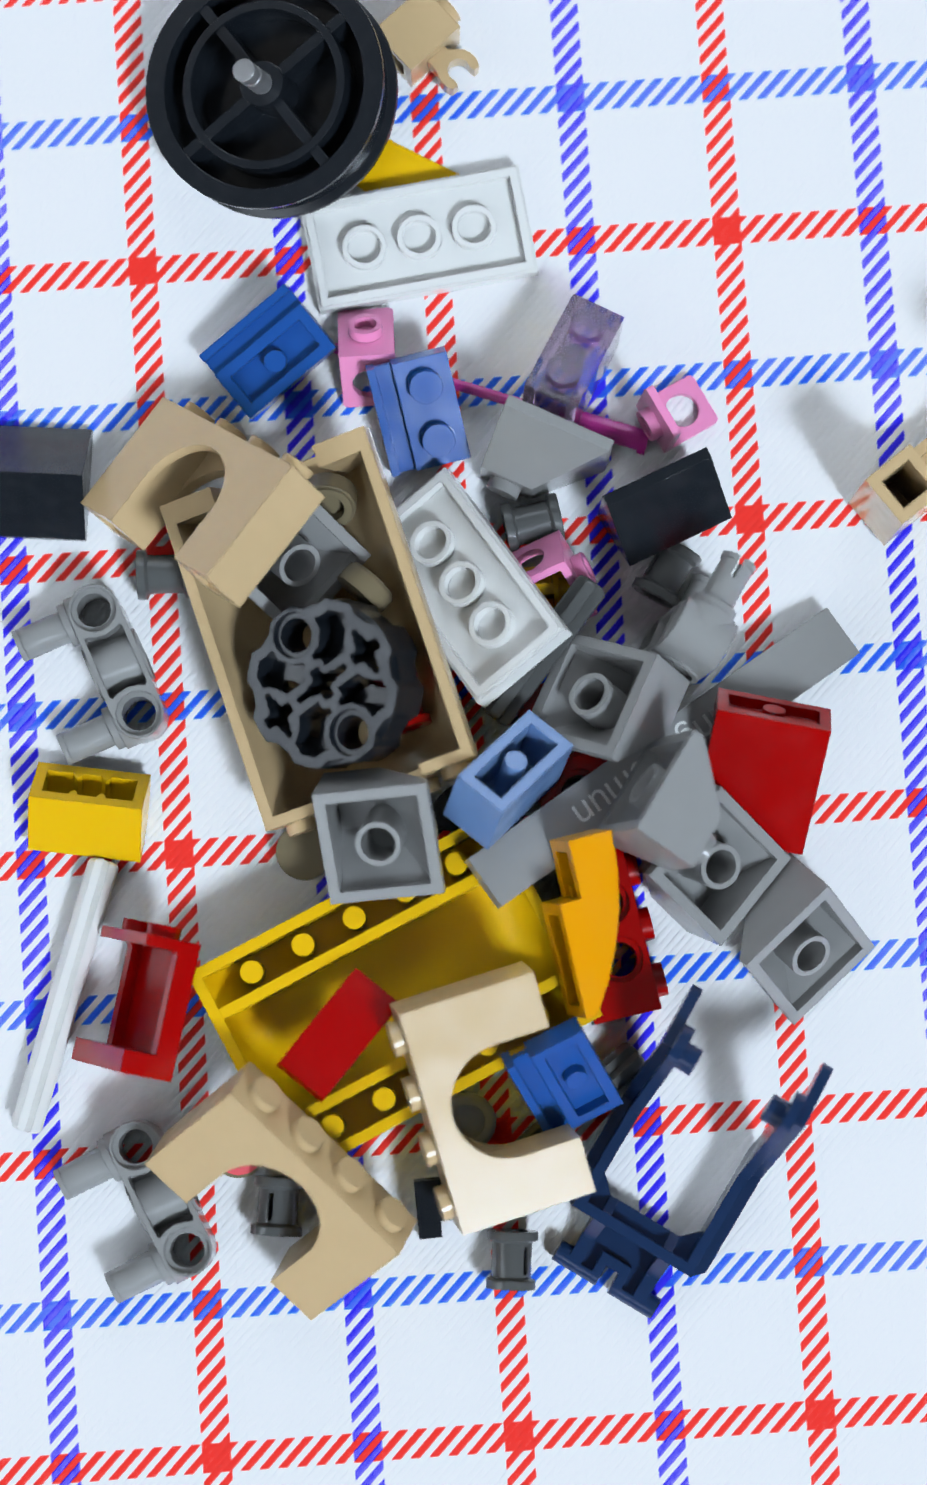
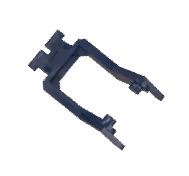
(635, 1243)

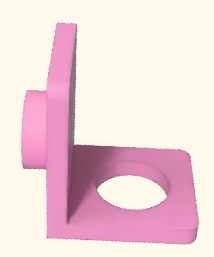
(363, 339)
(658, 421)
(556, 558)

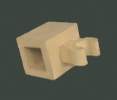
(425, 40)

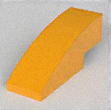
(585, 918)

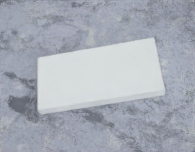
(421, 240)
(478, 593)

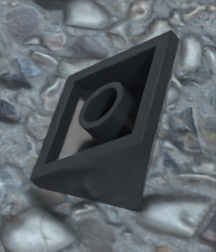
(43, 482)
(665, 507)

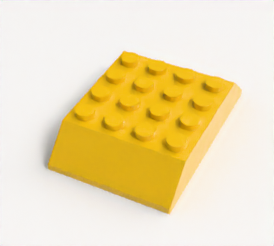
(406, 945)

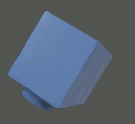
(507, 779)

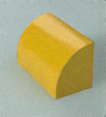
(88, 811)

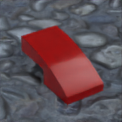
(337, 1035)

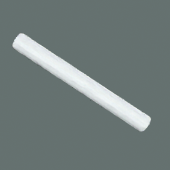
(64, 996)

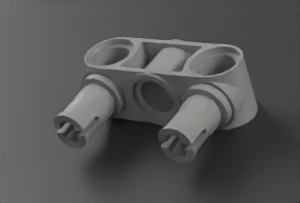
(702, 625)
(115, 664)
(155, 1204)

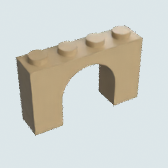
(894, 493)
(251, 522)
(438, 1037)
(258, 1125)

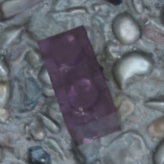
(574, 359)

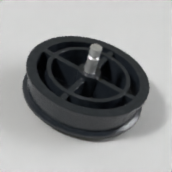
(272, 101)

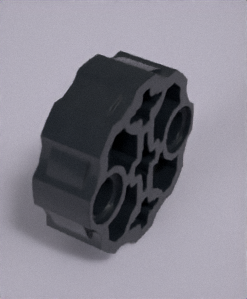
(346, 641)

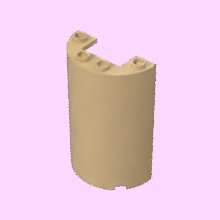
(233, 633)

